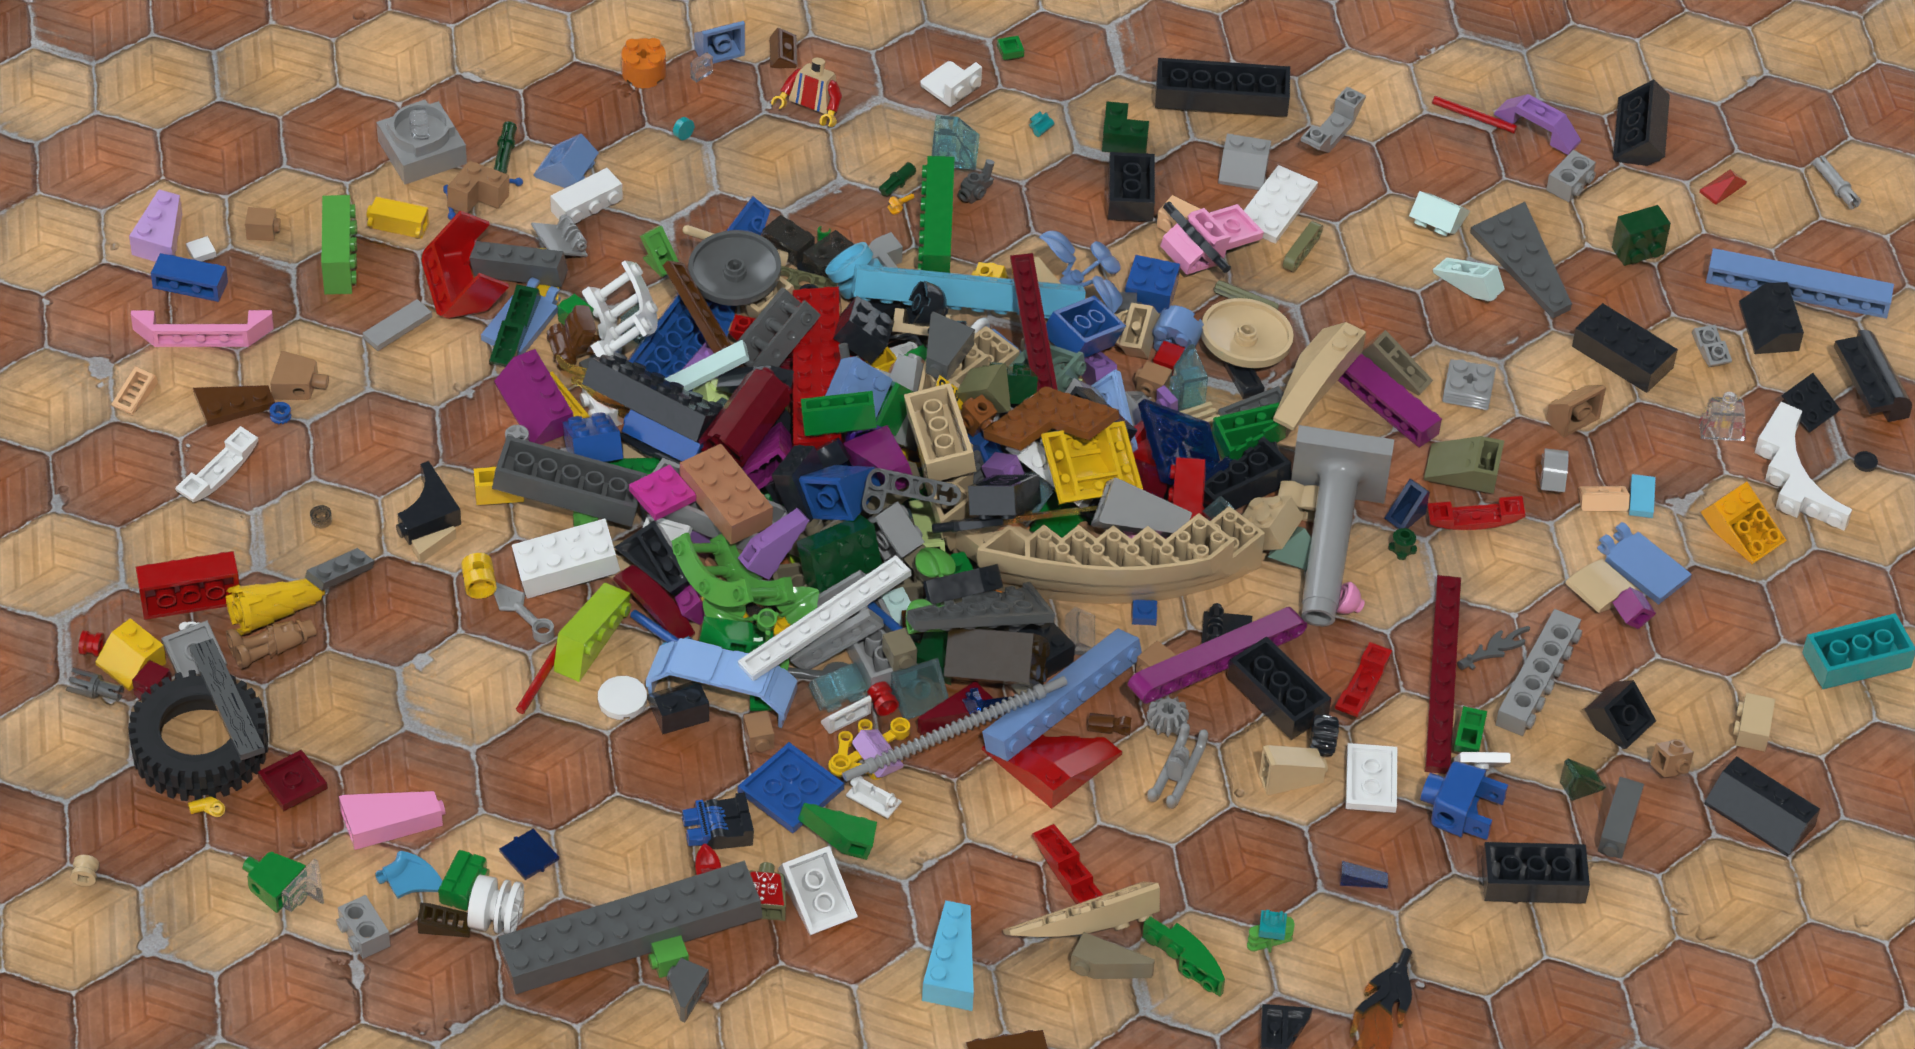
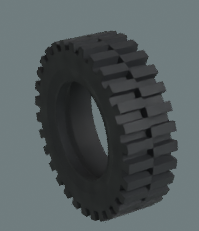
(185, 772)

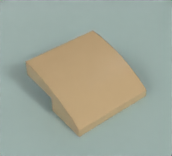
(1598, 585)

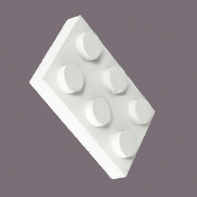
(1371, 778)

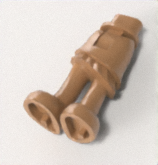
(275, 640)

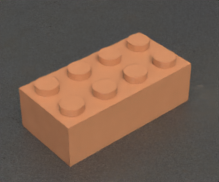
(726, 494)

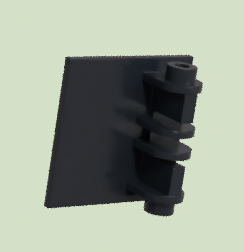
(1813, 401)
(1219, 623)

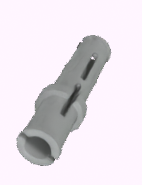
(1841, 187)

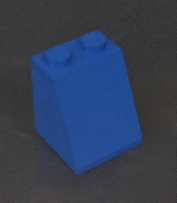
(837, 491)

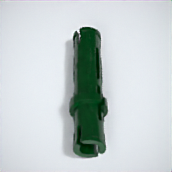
(505, 145)

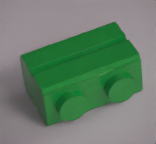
(460, 879)

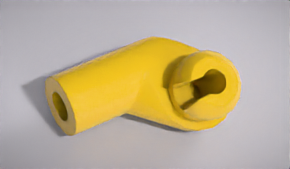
(208, 805)

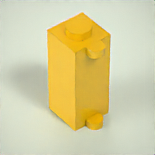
(398, 217)

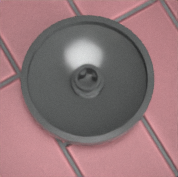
(735, 267)

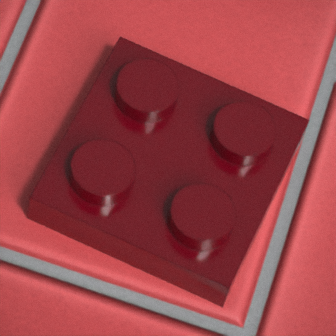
(292, 780)

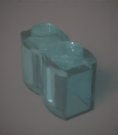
(838, 687)

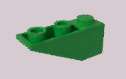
(843, 831)

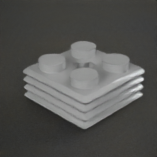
(1469, 384)

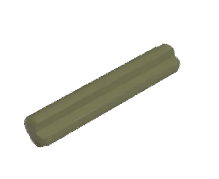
(1231, 291)

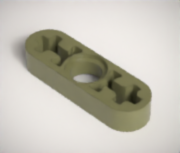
(1303, 246)

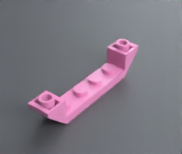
(202, 335)

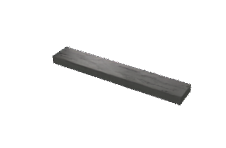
(227, 699)

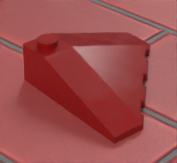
(1059, 765)

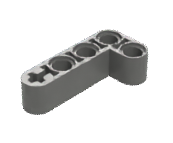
(912, 491)

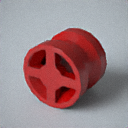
(91, 643)

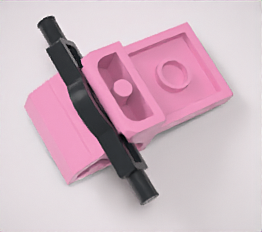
(1207, 236)

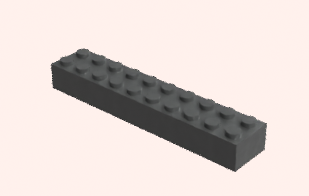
(629, 926)

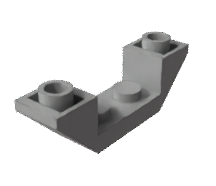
(1339, 122)

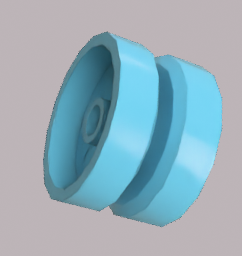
(841, 268)

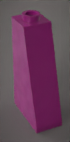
(879, 450)
(768, 455)

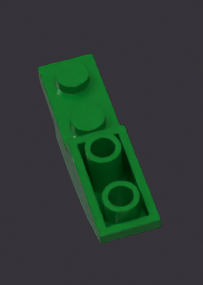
(1193, 957)

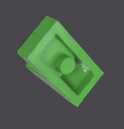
(658, 249)

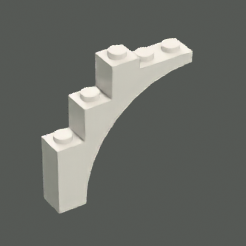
(1785, 471)

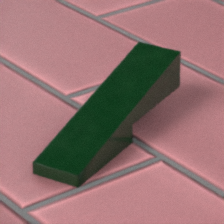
(515, 325)

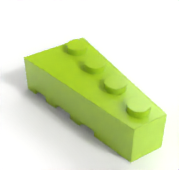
(590, 630)

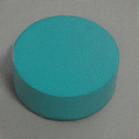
(683, 128)

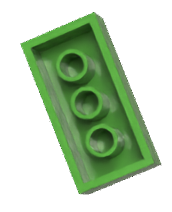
(338, 244)

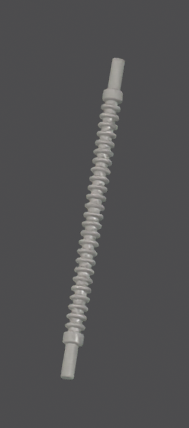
(871, 765)

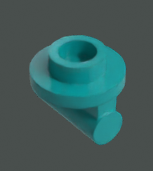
(1040, 123)

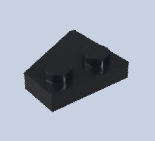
(1282, 1025)

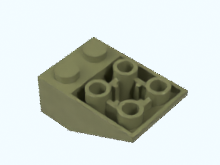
(1465, 463)

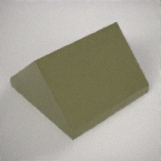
(990, 382)

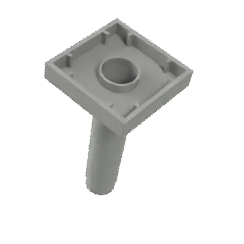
(1345, 470)

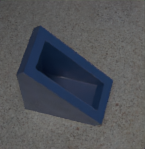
(1409, 505)

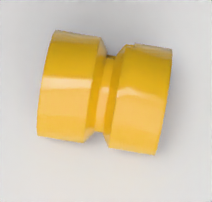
(478, 575)

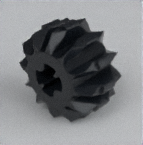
(1324, 734)

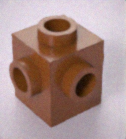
(977, 414)

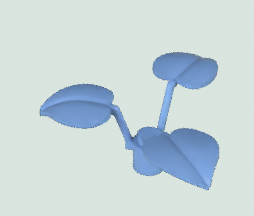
(1064, 250)

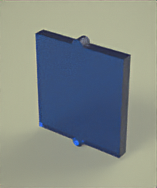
(529, 854)

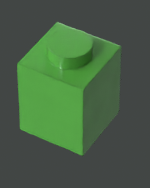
(667, 954)

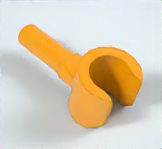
(896, 204)

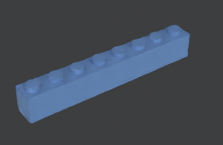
(1805, 283)
(1084, 679)

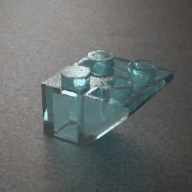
(957, 140)

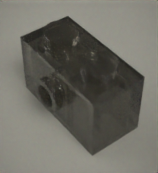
(789, 238)

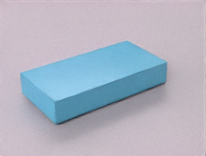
(1642, 496)

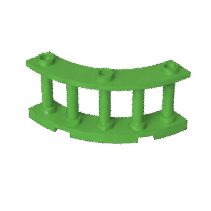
(741, 584)

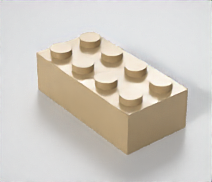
(940, 432)

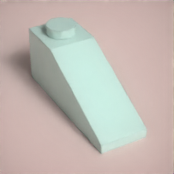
(1472, 278)

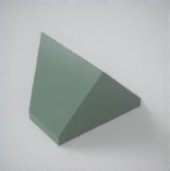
(1295, 550)

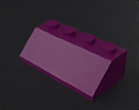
(533, 397)

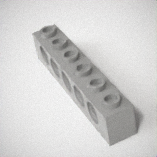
(1538, 673)

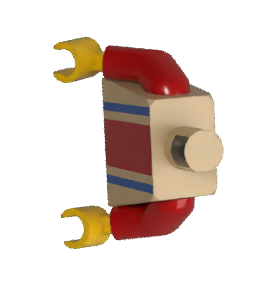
(814, 89)

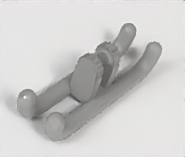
(1179, 766)

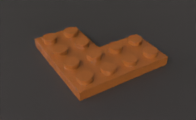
(1048, 411)

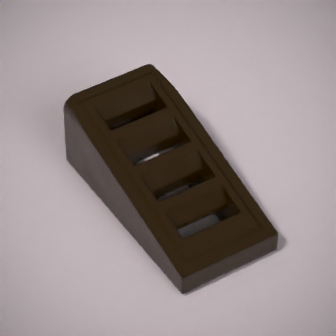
(437, 912)

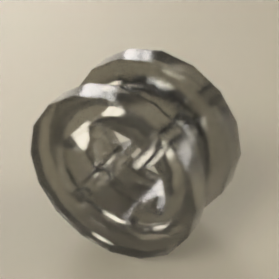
(321, 522)

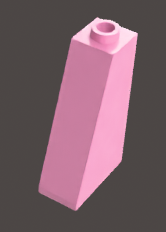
(389, 815)

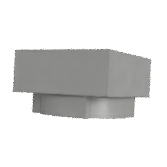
(421, 158)

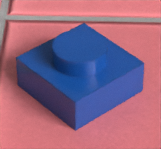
(1144, 612)

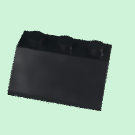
(1772, 319)

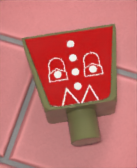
(770, 891)

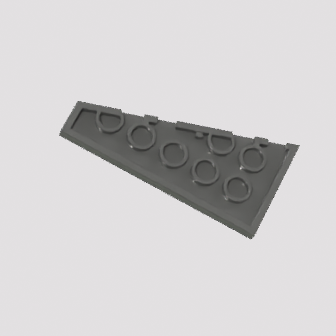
(1521, 251)
(985, 609)

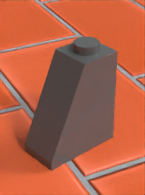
(947, 345)
(1621, 817)

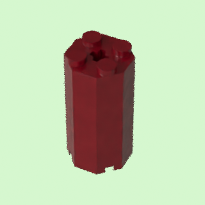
(748, 415)

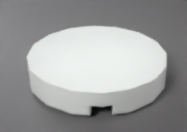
(622, 697)

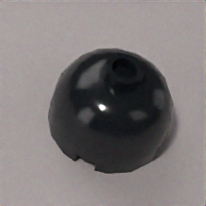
(925, 300)

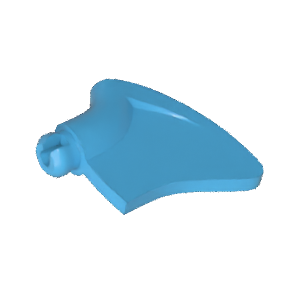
(409, 875)

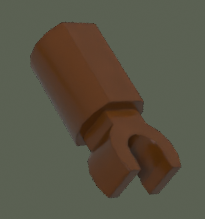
(1108, 724)

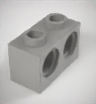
(1571, 176)
(367, 925)

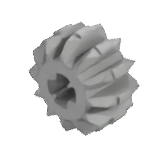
(1167, 715)

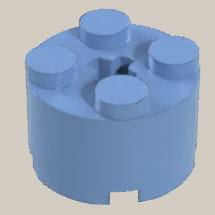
(1177, 327)

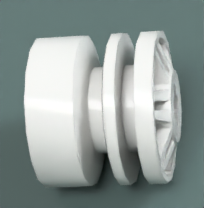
(490, 904)

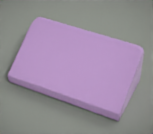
(871, 743)

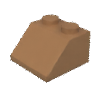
(1576, 409)

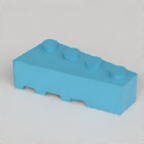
(950, 965)

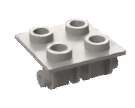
(562, 237)

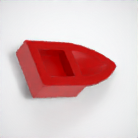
(706, 860)

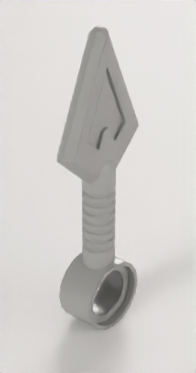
(513, 600)

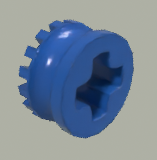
(278, 417)

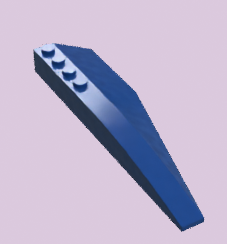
(677, 332)

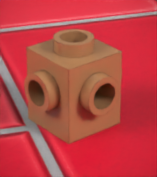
(1672, 758)

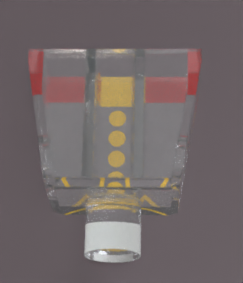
(1723, 418)

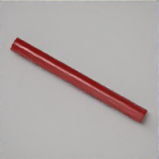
(1474, 114)
(537, 682)

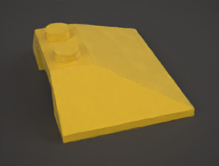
(1084, 466)

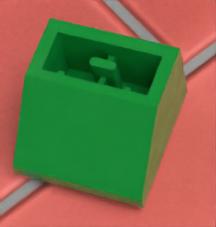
(727, 634)

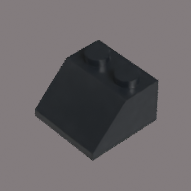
(679, 707)
(1621, 713)

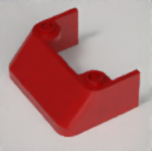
(449, 272)

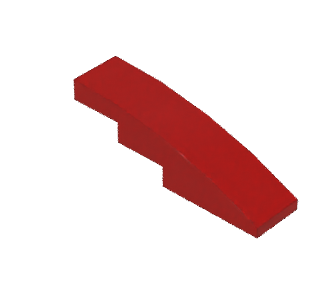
(1066, 864)

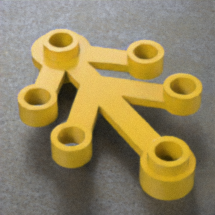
(850, 761)

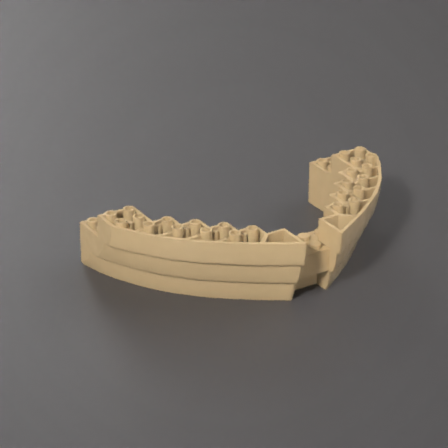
(1087, 567)

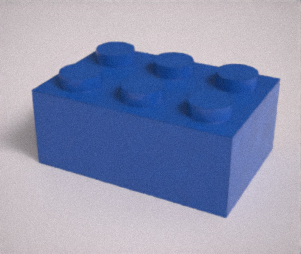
(1084, 327)
(593, 437)

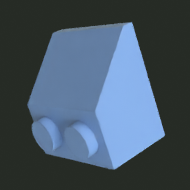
(721, 42)
(567, 162)

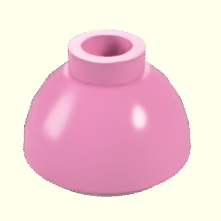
(1350, 599)

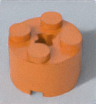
(643, 62)

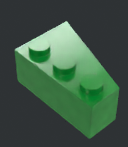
(1243, 429)

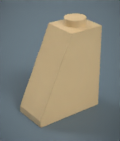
(1290, 768)

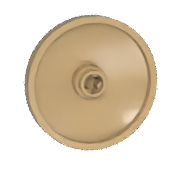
(1247, 333)

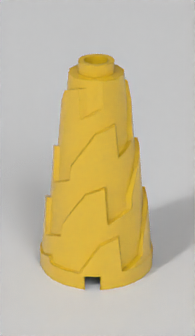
(264, 603)

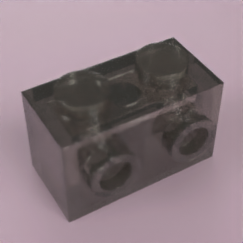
(823, 252)

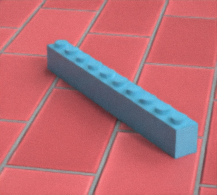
(960, 290)

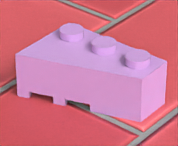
(157, 227)

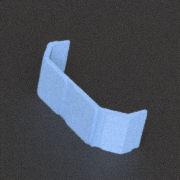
(720, 668)

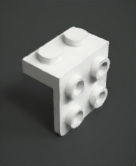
(952, 83)

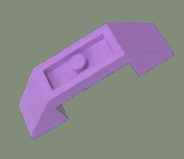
(1563, 133)

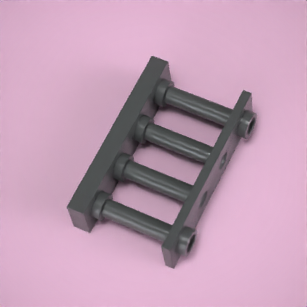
(771, 322)

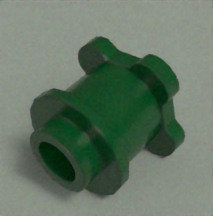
(1403, 543)

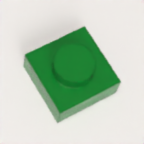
(1010, 47)

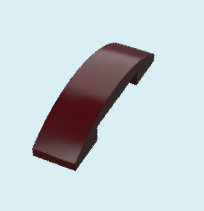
(655, 601)

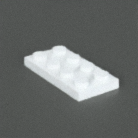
(1280, 201)

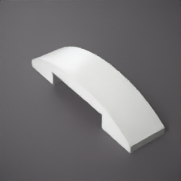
(221, 468)

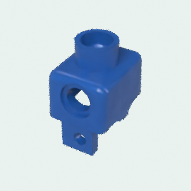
(1457, 798)

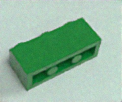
(838, 413)

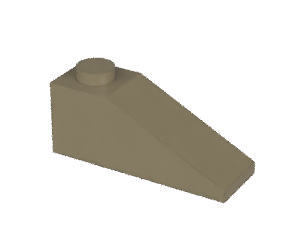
(1394, 360)
(1107, 960)

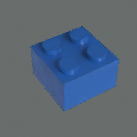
(1153, 281)

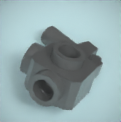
(976, 184)

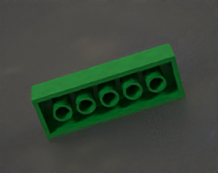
(938, 214)

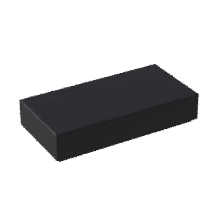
(1245, 380)

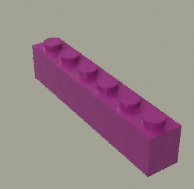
(1391, 401)

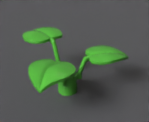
(931, 563)
(766, 620)

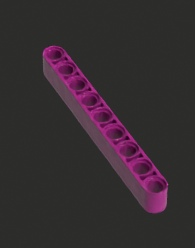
(1213, 655)

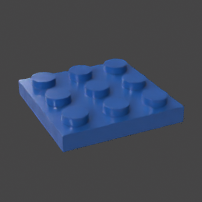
(787, 783)

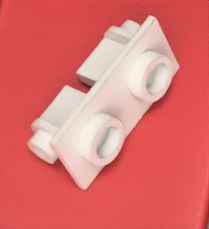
(873, 797)

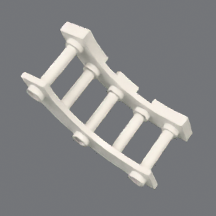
(645, 318)

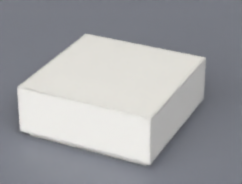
(201, 249)

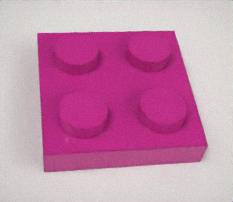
(662, 492)

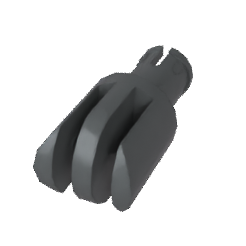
(96, 686)

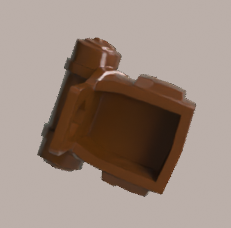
(573, 337)

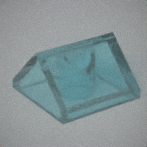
(919, 688)

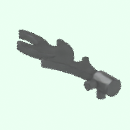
(1495, 648)

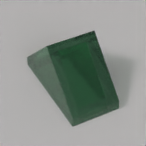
(1580, 780)

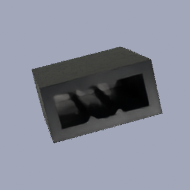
(798, 462)

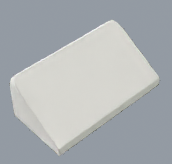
(847, 715)

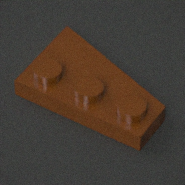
(232, 402)

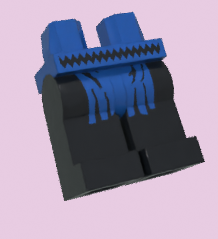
(720, 823)

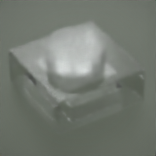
(701, 67)

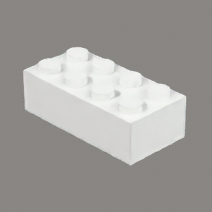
(565, 558)

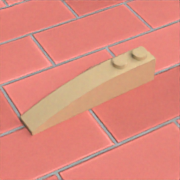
(1318, 371)
(1096, 914)

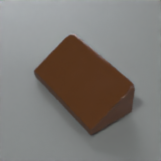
(783, 49)

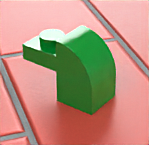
(1470, 730)

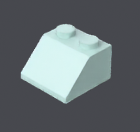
(1438, 213)

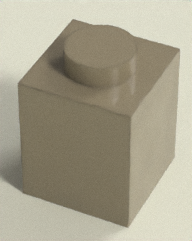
(899, 649)

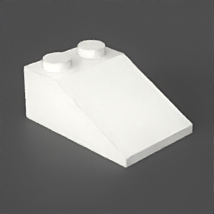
(818, 890)

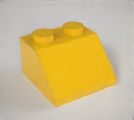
(128, 651)

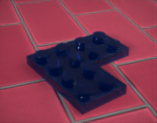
(1175, 435)

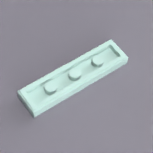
(711, 366)

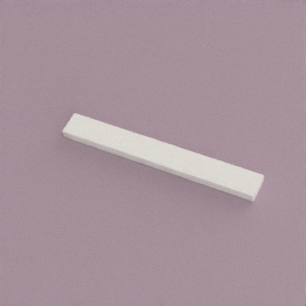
(824, 618)

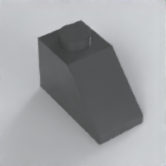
(686, 986)

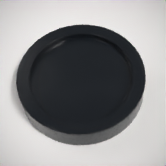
(1865, 461)

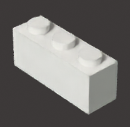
(587, 196)

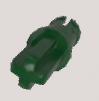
(897, 179)

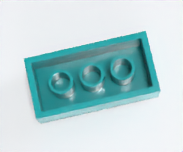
(1859, 651)

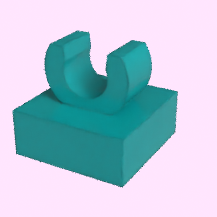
(1272, 924)

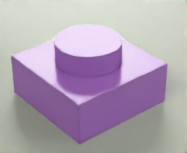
(1166, 398)

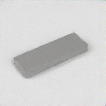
(397, 325)

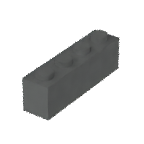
(519, 263)

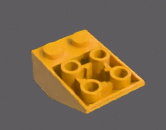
(1744, 523)

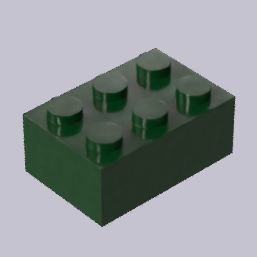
(839, 553)

